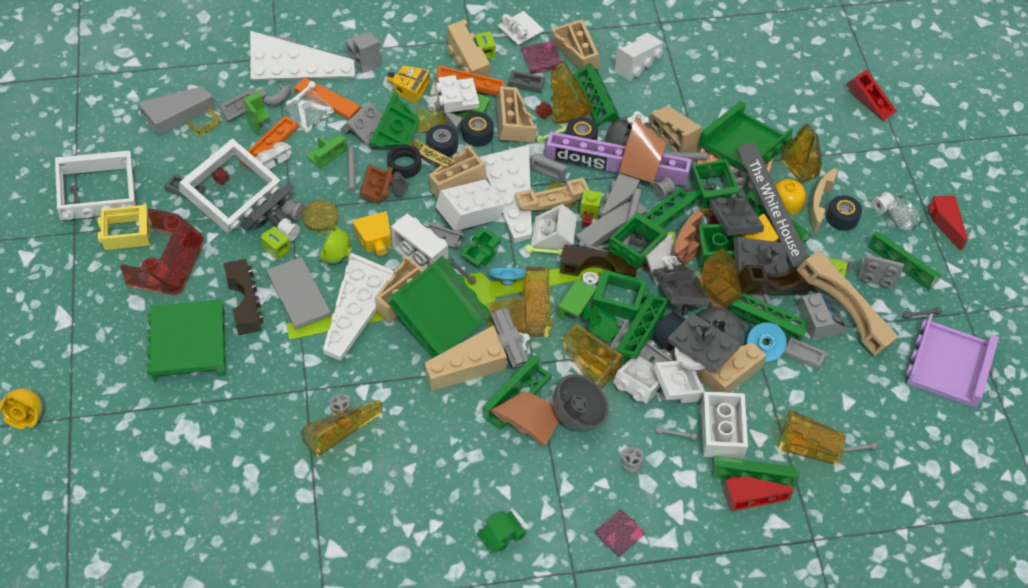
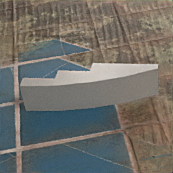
(606, 226)

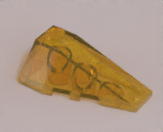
(568, 96)
(803, 155)
(331, 430)

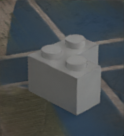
(364, 51)

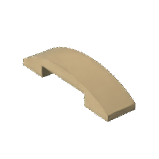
(552, 198)
(816, 212)

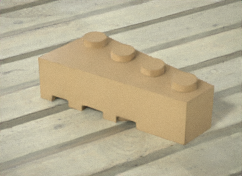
(467, 361)

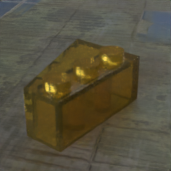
(721, 278)
(537, 301)
(592, 355)
(811, 439)

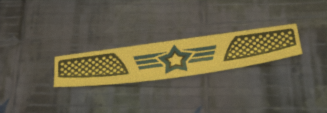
(431, 153)

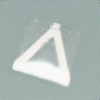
(308, 110)

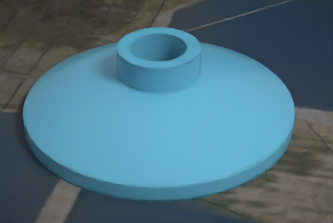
(507, 274)
(776, 338)

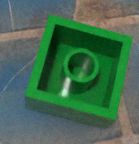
(712, 239)

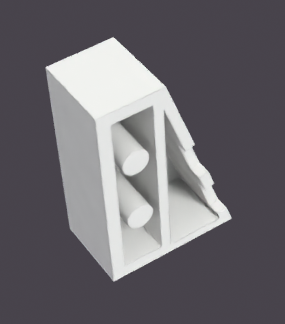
(637, 55)

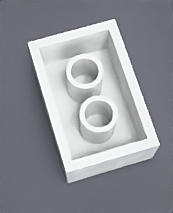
(470, 205)
(417, 242)
(724, 425)

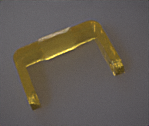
(206, 128)

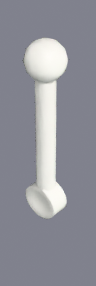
(311, 85)

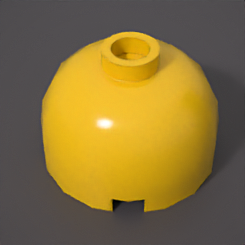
(792, 195)
(21, 408)

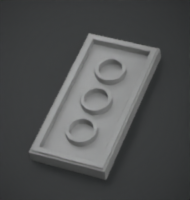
(298, 293)

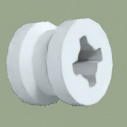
(881, 203)
(289, 229)

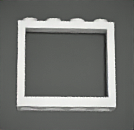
(231, 148)
(92, 163)

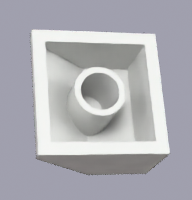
(554, 229)

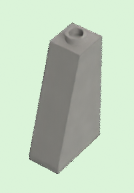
(175, 109)

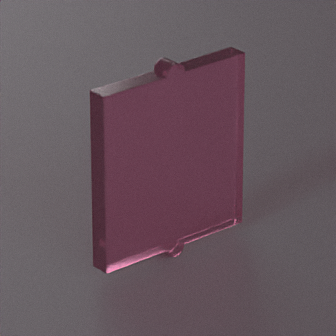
(619, 532)

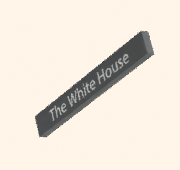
(772, 203)

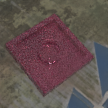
(541, 57)

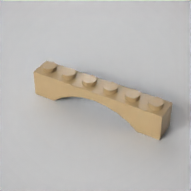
(873, 329)

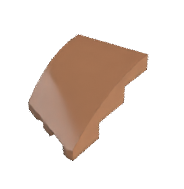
(643, 153)
(686, 246)
(529, 416)

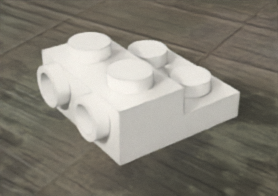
(457, 94)
(638, 379)
(678, 382)

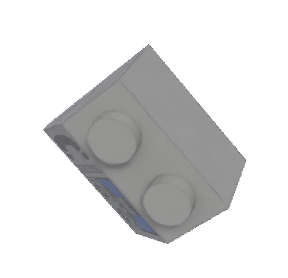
(821, 316)

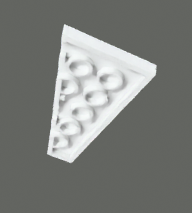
(283, 61)
(508, 174)
(354, 304)

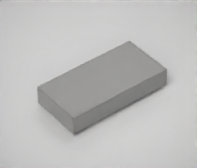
(548, 167)
(804, 353)

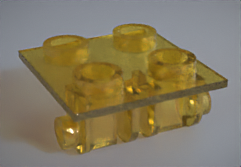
(516, 308)

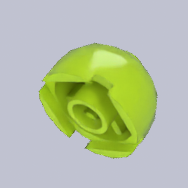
(335, 246)

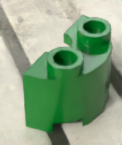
(482, 248)
(601, 323)
(500, 530)

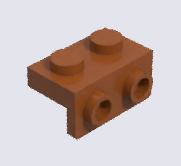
(376, 184)

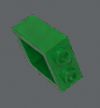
(717, 168)
(644, 227)
(623, 281)

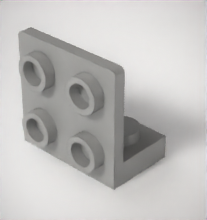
(363, 123)
(880, 271)

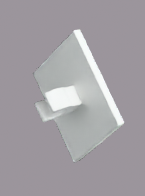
(663, 256)

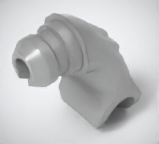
(276, 99)

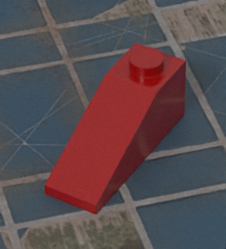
(871, 95)
(947, 217)
(753, 492)

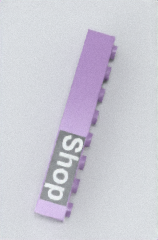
(609, 156)

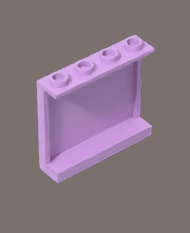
(951, 363)

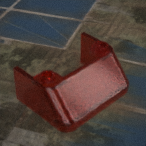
(174, 267)

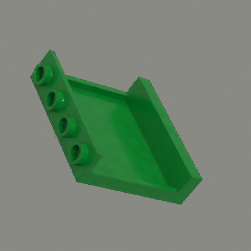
(737, 129)
(439, 307)
(186, 338)

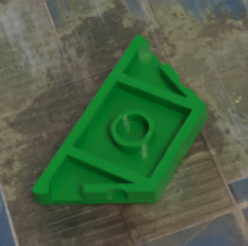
(395, 125)

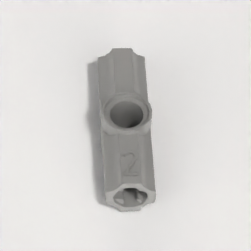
(510, 338)

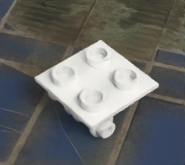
(520, 27)

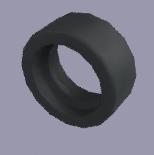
(405, 150)

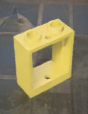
(121, 215)

